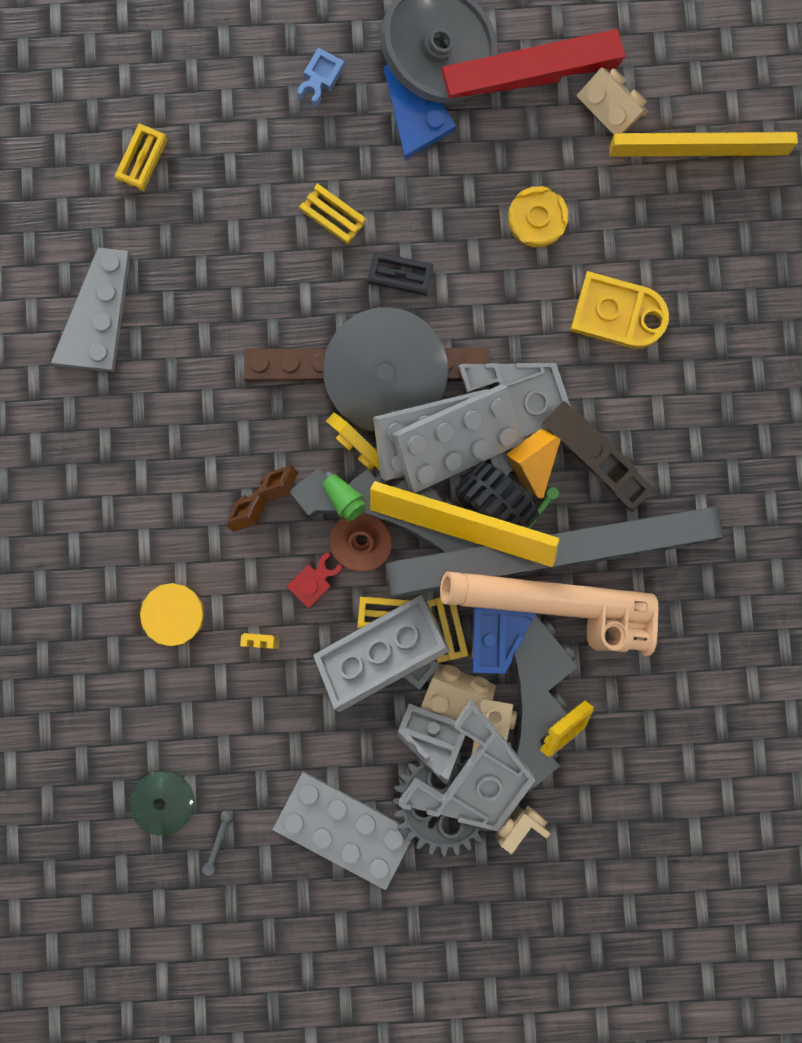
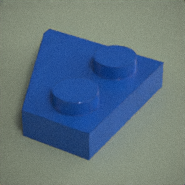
(497, 638)

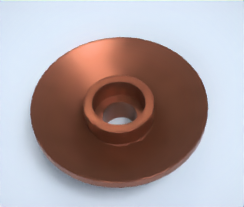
(360, 554)

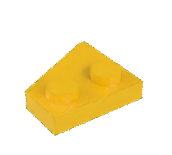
(351, 438)

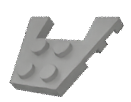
(533, 389)
(485, 787)

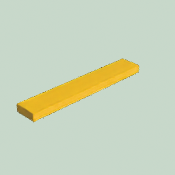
(702, 144)
(464, 524)

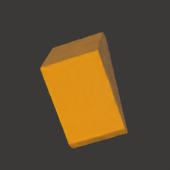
(534, 461)

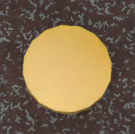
(537, 217)
(172, 614)

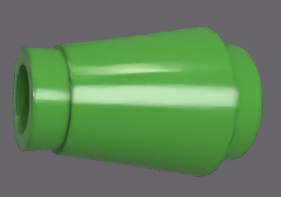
(344, 498)

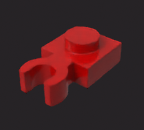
(311, 583)

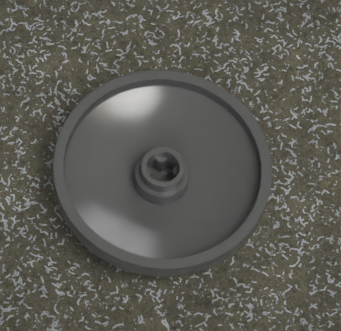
(431, 34)
(383, 364)

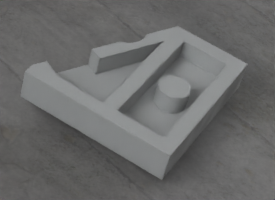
(432, 739)

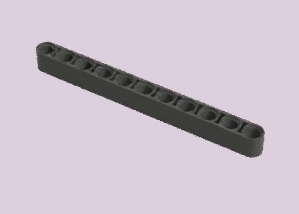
(574, 549)

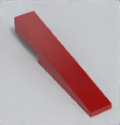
(534, 65)

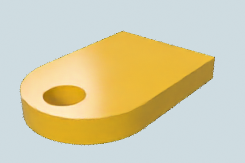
(616, 312)

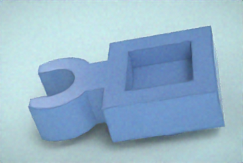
(322, 73)

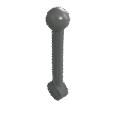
(209, 868)

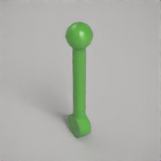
(551, 494)

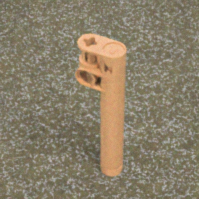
(619, 612)

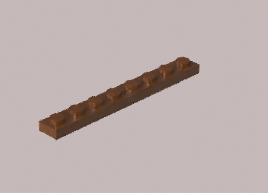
(307, 364)

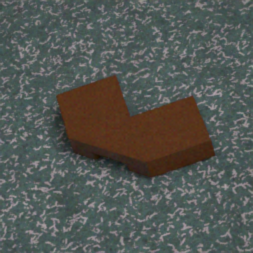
(248, 509)

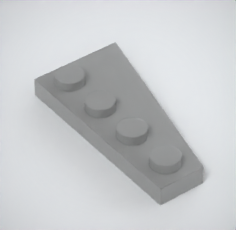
(96, 318)

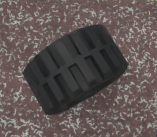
(496, 495)

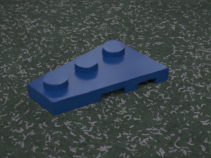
(417, 119)

